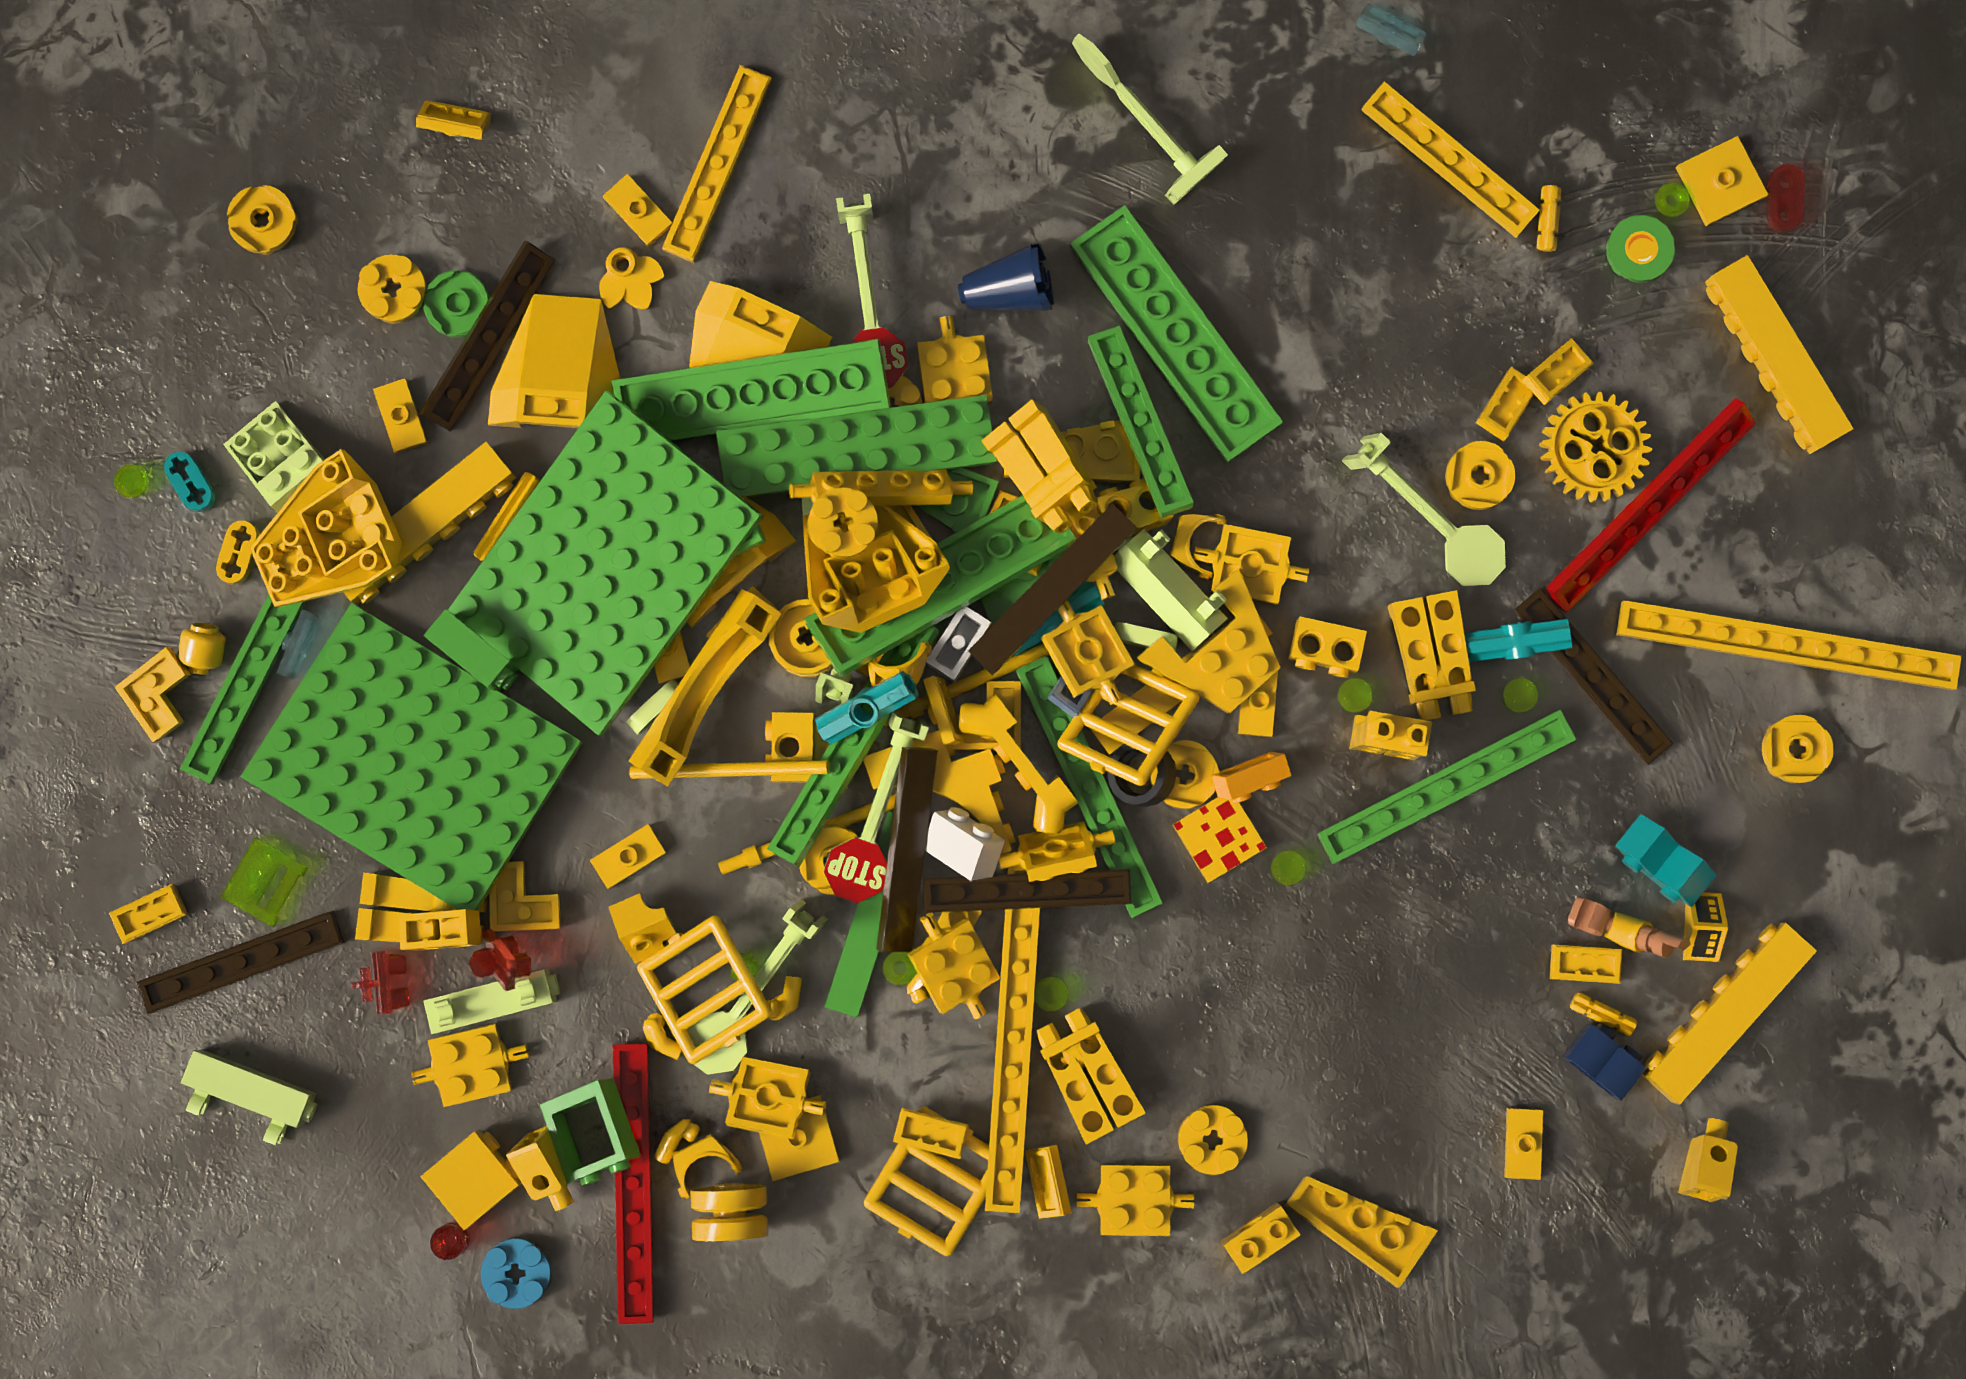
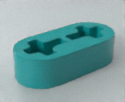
(182, 485)

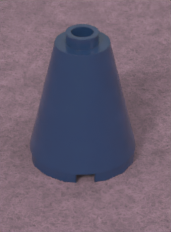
(1010, 283)

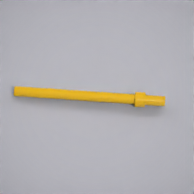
(916, 707)
(744, 769)
(752, 856)

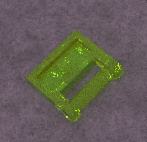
(254, 877)

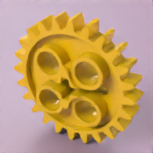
(1611, 421)

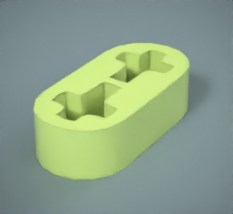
(1143, 636)
(649, 711)

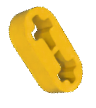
(230, 549)

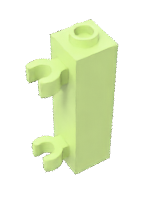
(1169, 588)
(490, 1001)
(249, 1089)

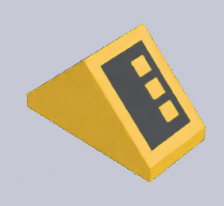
(1705, 928)

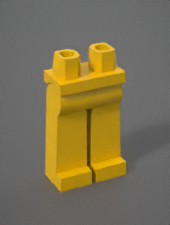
(1042, 466)
(1425, 676)
(1391, 735)
(397, 893)
(1068, 1058)

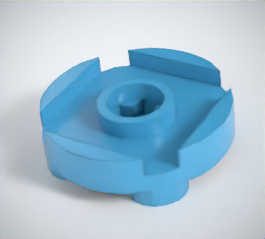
(529, 1258)

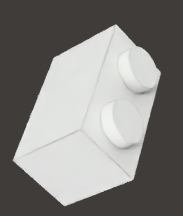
(951, 650)
(963, 843)

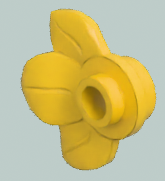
(631, 284)

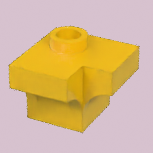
(641, 927)

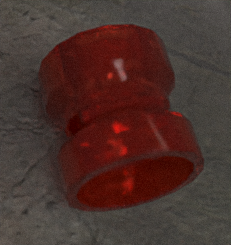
(445, 1245)

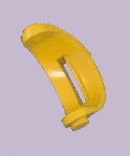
(1180, 550)
(913, 667)
(705, 1147)

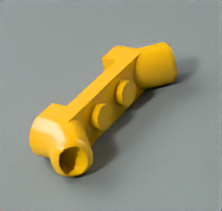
(1052, 797)

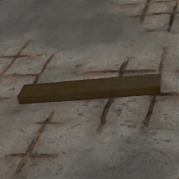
(487, 336)
(1052, 589)
(1600, 684)
(906, 849)
(1016, 891)
(240, 962)

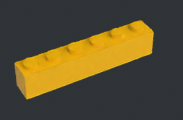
(1778, 355)
(440, 510)
(1728, 1012)

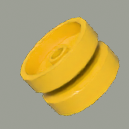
(787, 645)
(729, 1209)

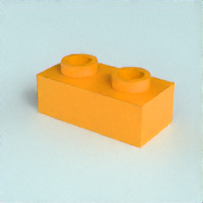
(1257, 773)

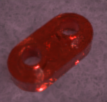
(1785, 199)

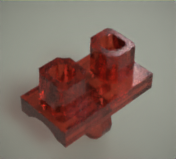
(500, 960)
(385, 998)

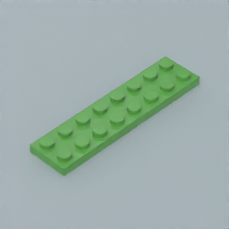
(1176, 334)
(759, 390)
(899, 438)
(979, 561)

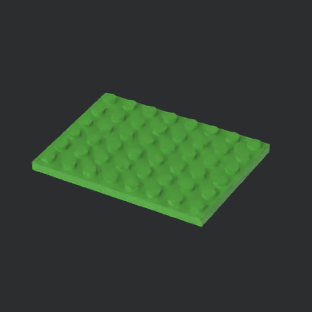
(605, 563)
(411, 760)

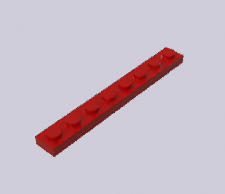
(1651, 505)
(633, 1190)

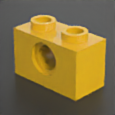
(790, 726)
(1260, 1238)

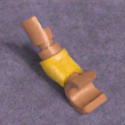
(1623, 929)

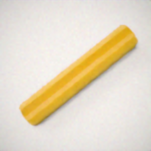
(511, 507)

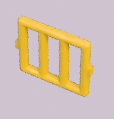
(1154, 751)
(662, 996)
(907, 1226)

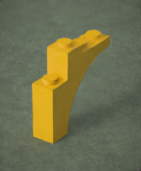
(961, 781)

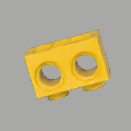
(1128, 503)
(1327, 636)
(439, 930)

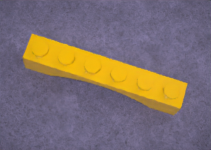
(672, 732)

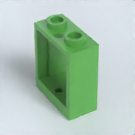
(472, 652)
(616, 1123)

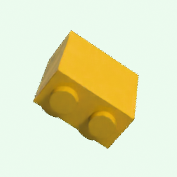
(472, 1178)

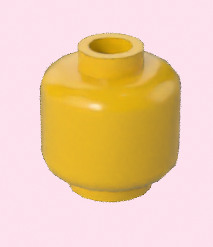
(201, 647)

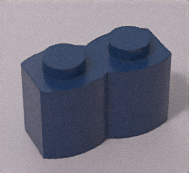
(1605, 1061)

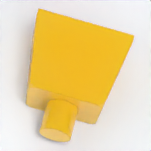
(540, 1168)
(1708, 1176)

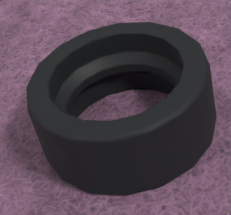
(1161, 789)

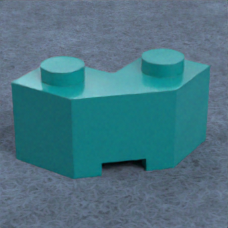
(1672, 867)

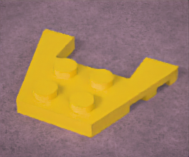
(1228, 664)

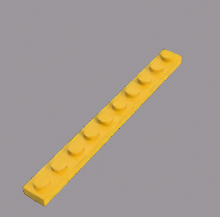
(1789, 645)
(1012, 1058)

